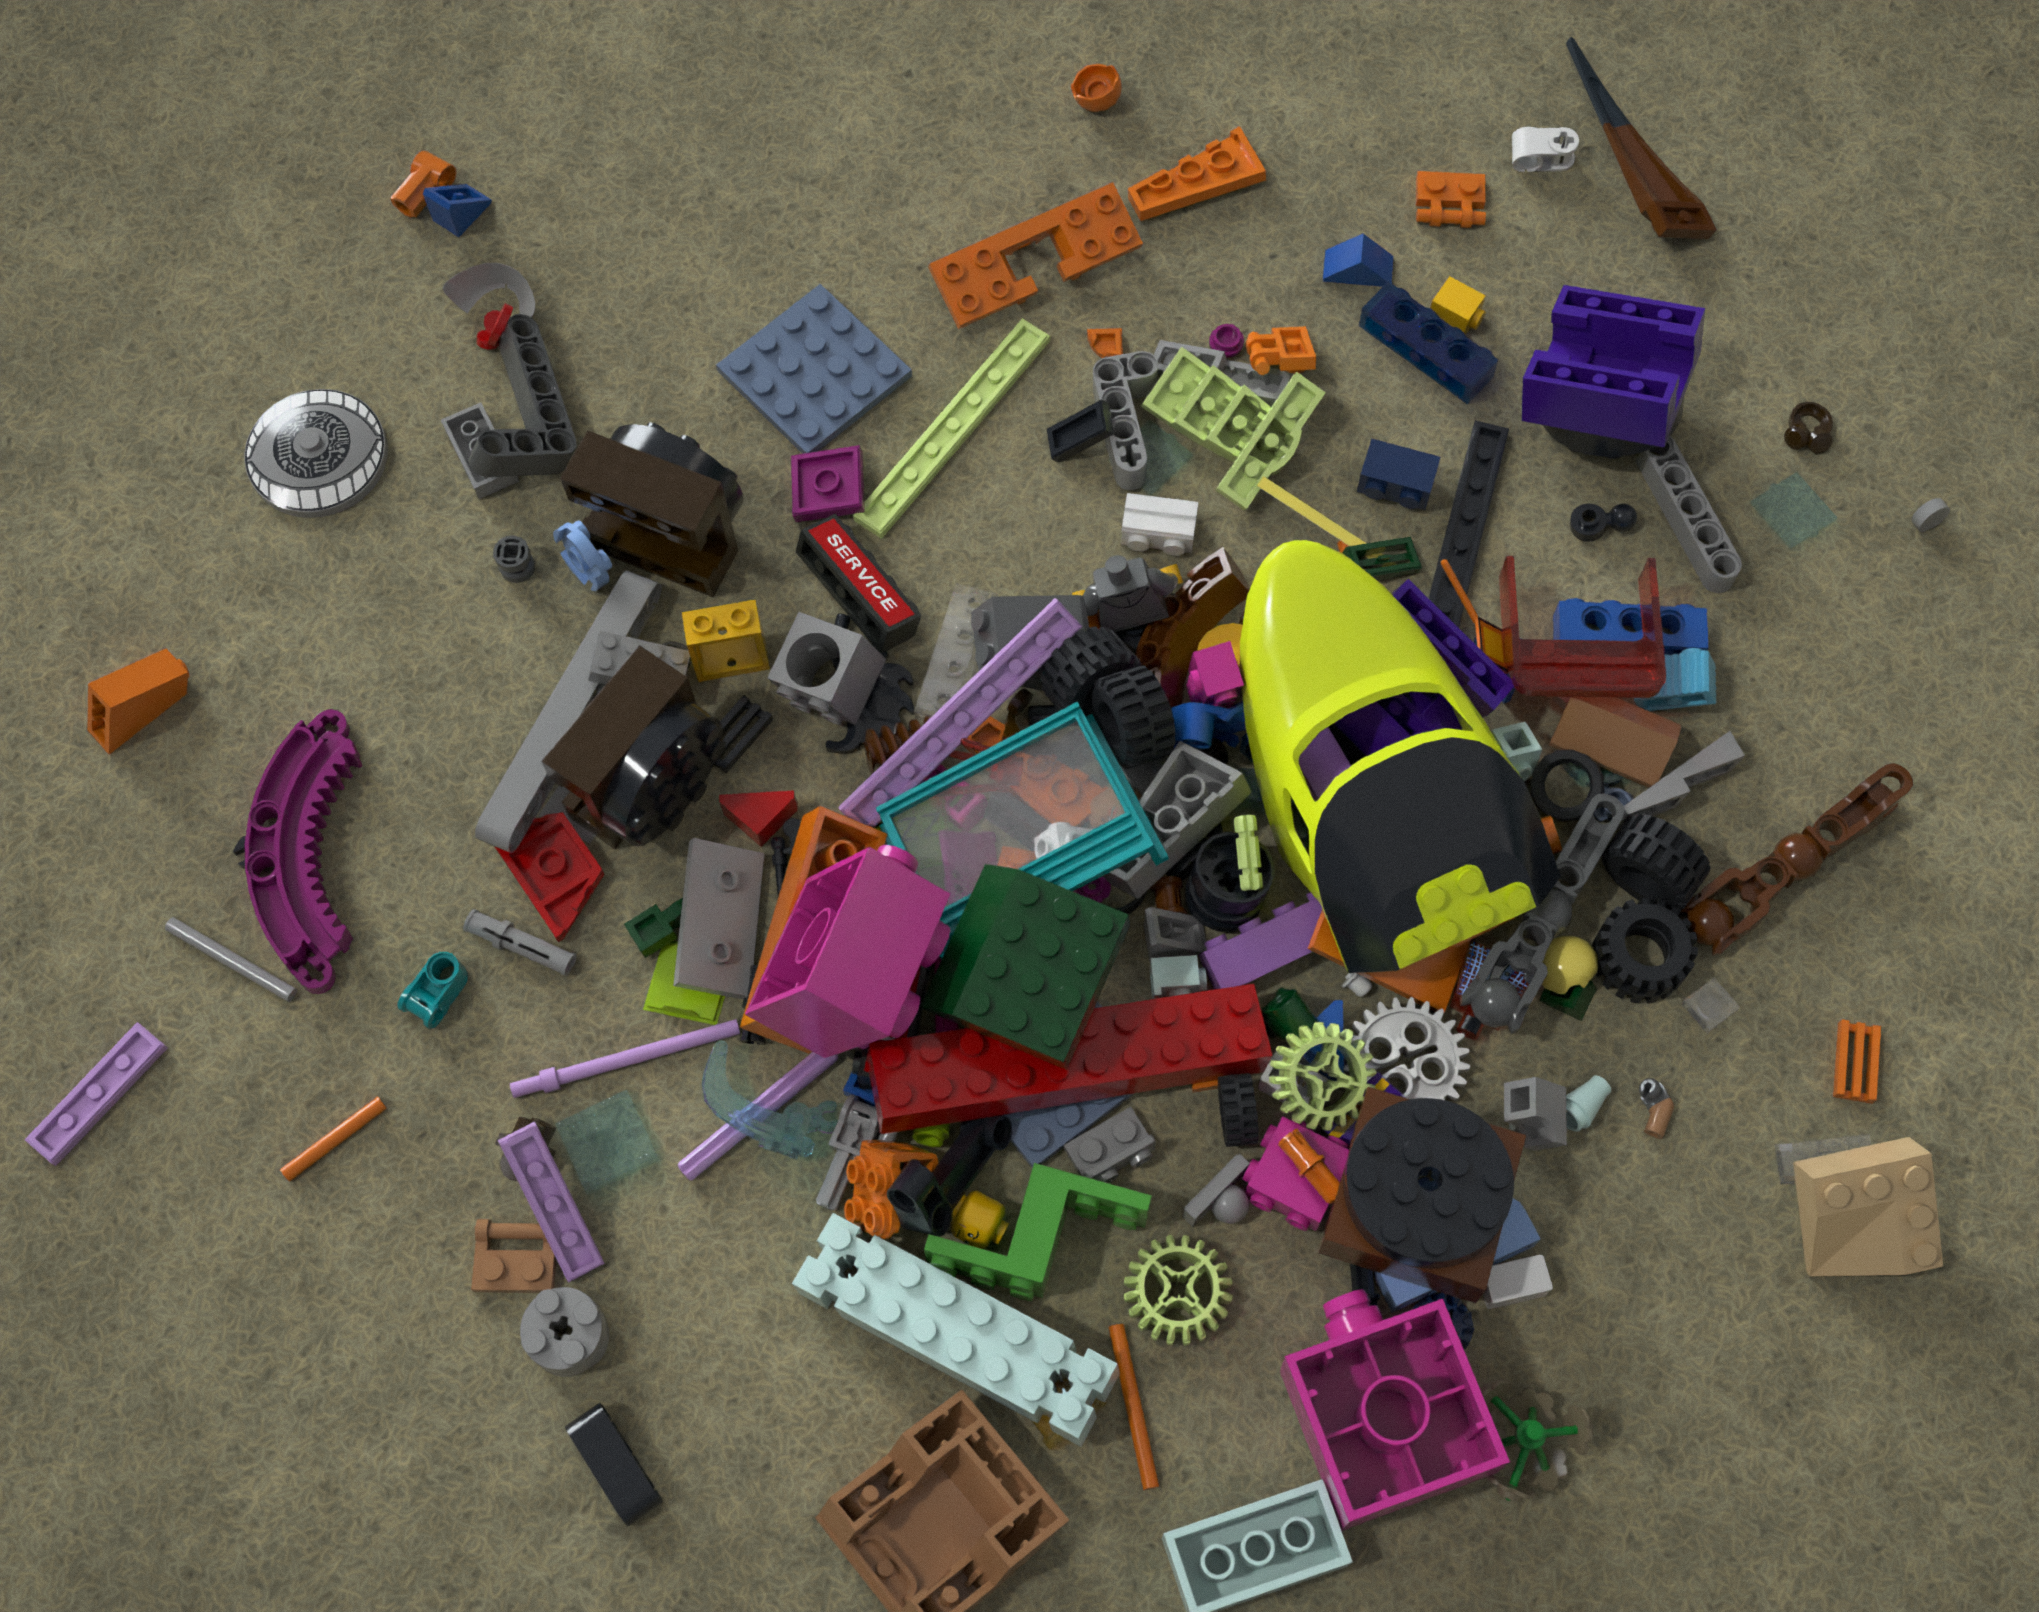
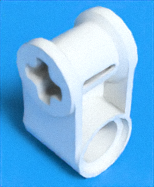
(1540, 149)

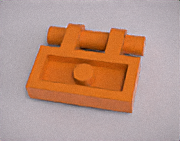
(1450, 191)
(1283, 347)

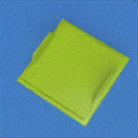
(679, 1001)

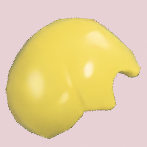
(1569, 963)

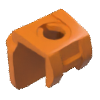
(872, 1176)

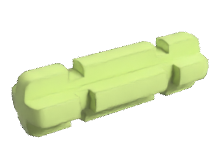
(1248, 852)

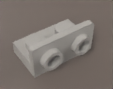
(1111, 1147)

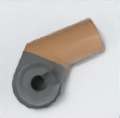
(1659, 1106)

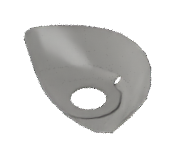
(478, 280)

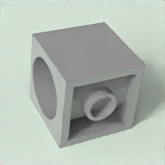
(806, 649)

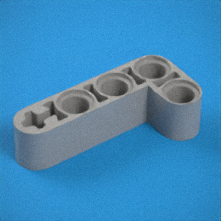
(1125, 385)

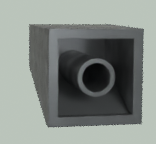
(1005, 616)

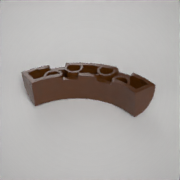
(1196, 608)

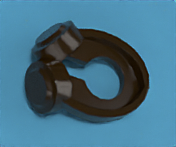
(1799, 436)

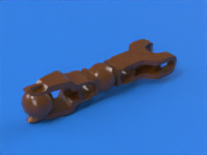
(1792, 860)

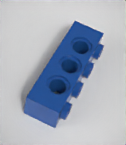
(1683, 620)

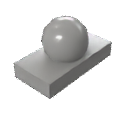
(1221, 1196)

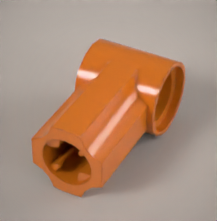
(425, 172)

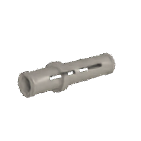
(506, 936)

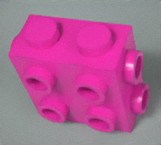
(1275, 1178)

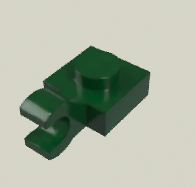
(655, 928)

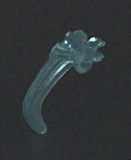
(774, 1131)

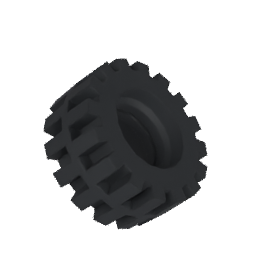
(1238, 1110)

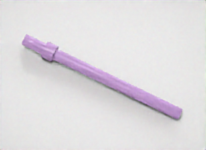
(551, 1079)

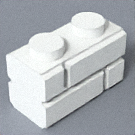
(1159, 524)

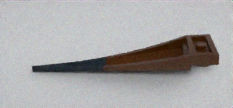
(1656, 189)

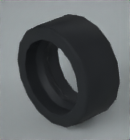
(1541, 771)

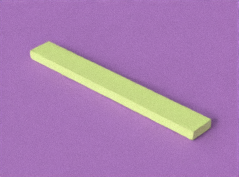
(951, 428)

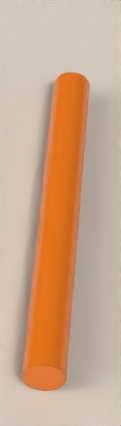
(1133, 1407)

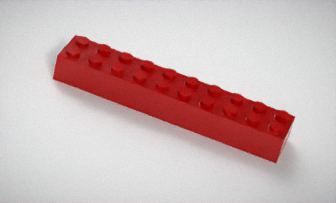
(1121, 1053)

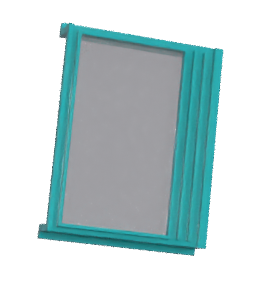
(1029, 803)

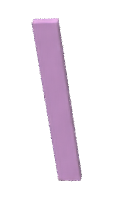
(963, 713)

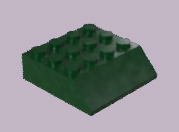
(1027, 963)

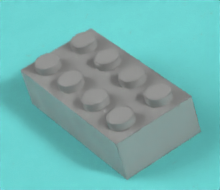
(463, 433)
(614, 650)

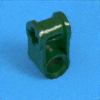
(1286, 1014)

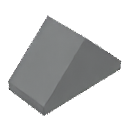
(1172, 934)

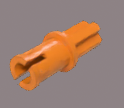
(1310, 1165)

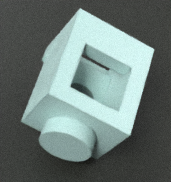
(1176, 976)

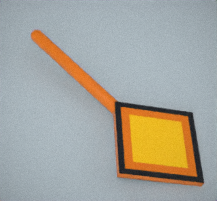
(1488, 635)

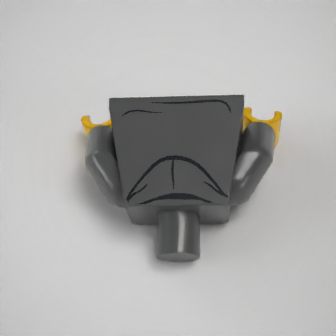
(1129, 593)

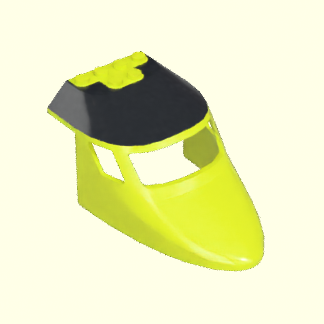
(1414, 837)

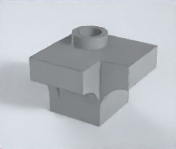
(1538, 1111)

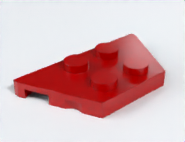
(554, 871)

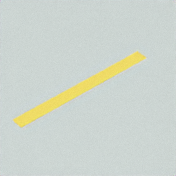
(1312, 515)

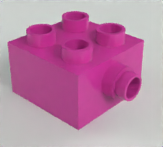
(853, 953)
(1390, 1409)

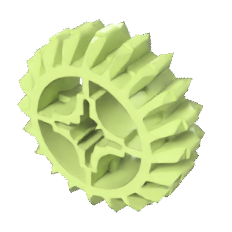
(1328, 1063)
(1190, 1302)

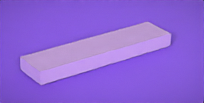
(96, 1094)
(551, 1201)

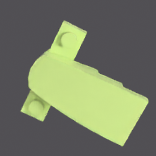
(1233, 420)

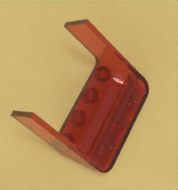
(1585, 666)

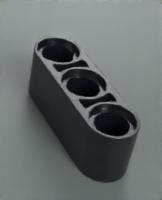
(613, 1464)

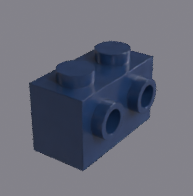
(1398, 474)

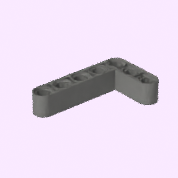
(548, 435)

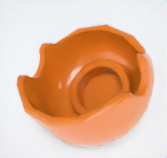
(1097, 87)

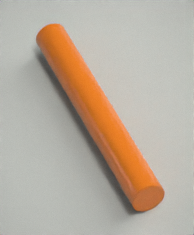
(333, 1139)

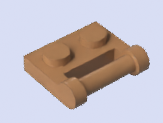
(511, 1269)

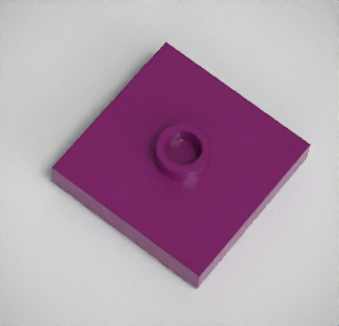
(827, 483)

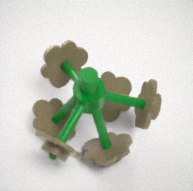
(1530, 1415)

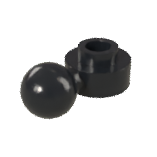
(1620, 518)

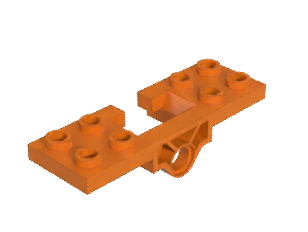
(1084, 232)

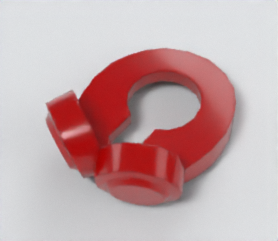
(495, 324)

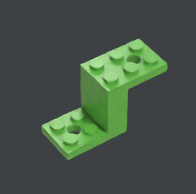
(1038, 1231)

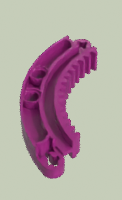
(292, 899)

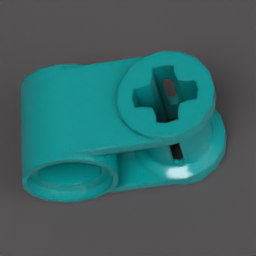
(432, 991)

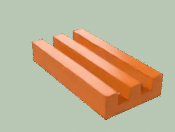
(1860, 1031)

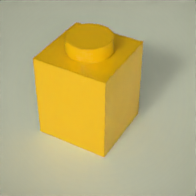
(1459, 305)

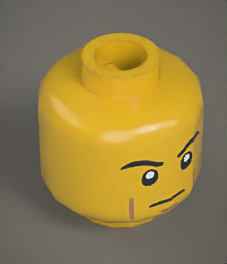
(979, 1220)

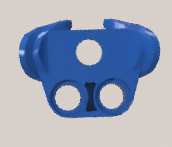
(1201, 722)

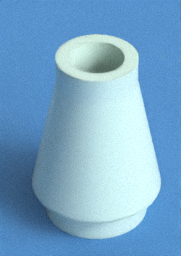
(1585, 1102)

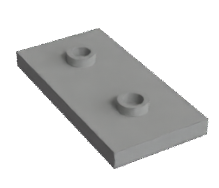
(718, 918)

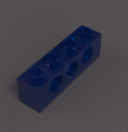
(1408, 340)

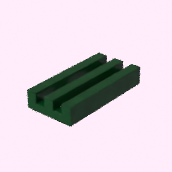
(1387, 572)

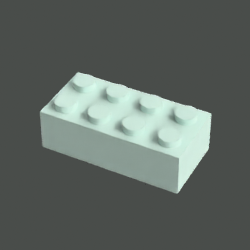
(1256, 1549)

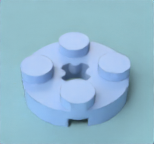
(582, 556)

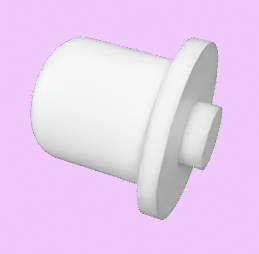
(1357, 983)

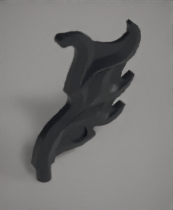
(882, 705)

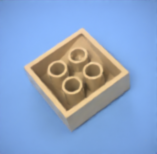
(1869, 1211)

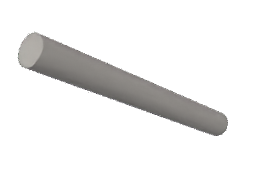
(230, 959)

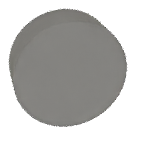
(1930, 514)

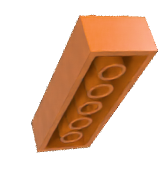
(820, 843)

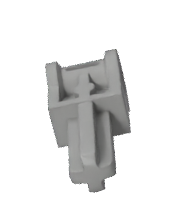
(847, 1140)

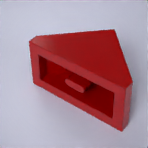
(760, 812)

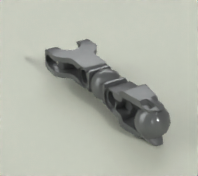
(1497, 1000)

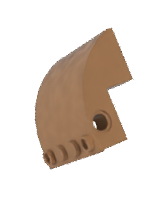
(942, 1514)

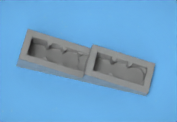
(1265, 386)
(1671, 790)

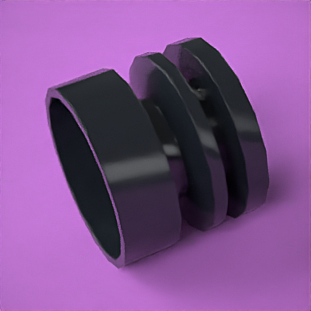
(1215, 889)

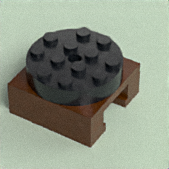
(1415, 1234)

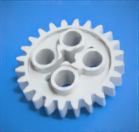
(1389, 1029)

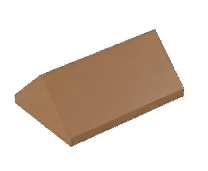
(1618, 737)

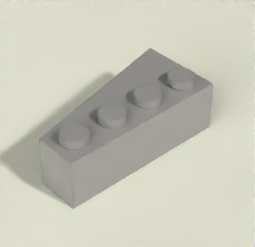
(1183, 806)

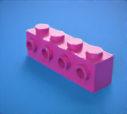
(1214, 676)

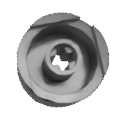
(553, 1311)

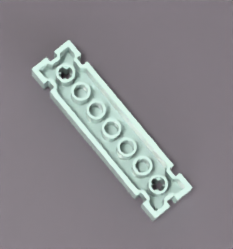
(957, 1329)

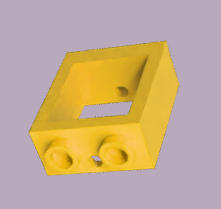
(741, 643)

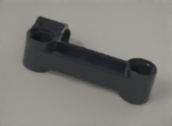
(927, 1198)

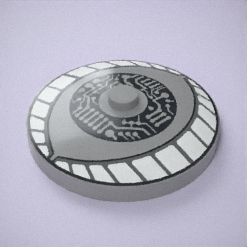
(316, 453)

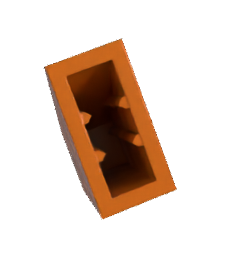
(134, 697)

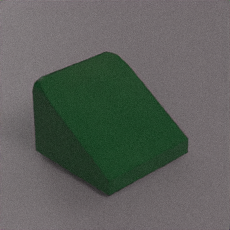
(1572, 1003)

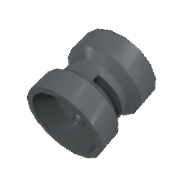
(514, 567)

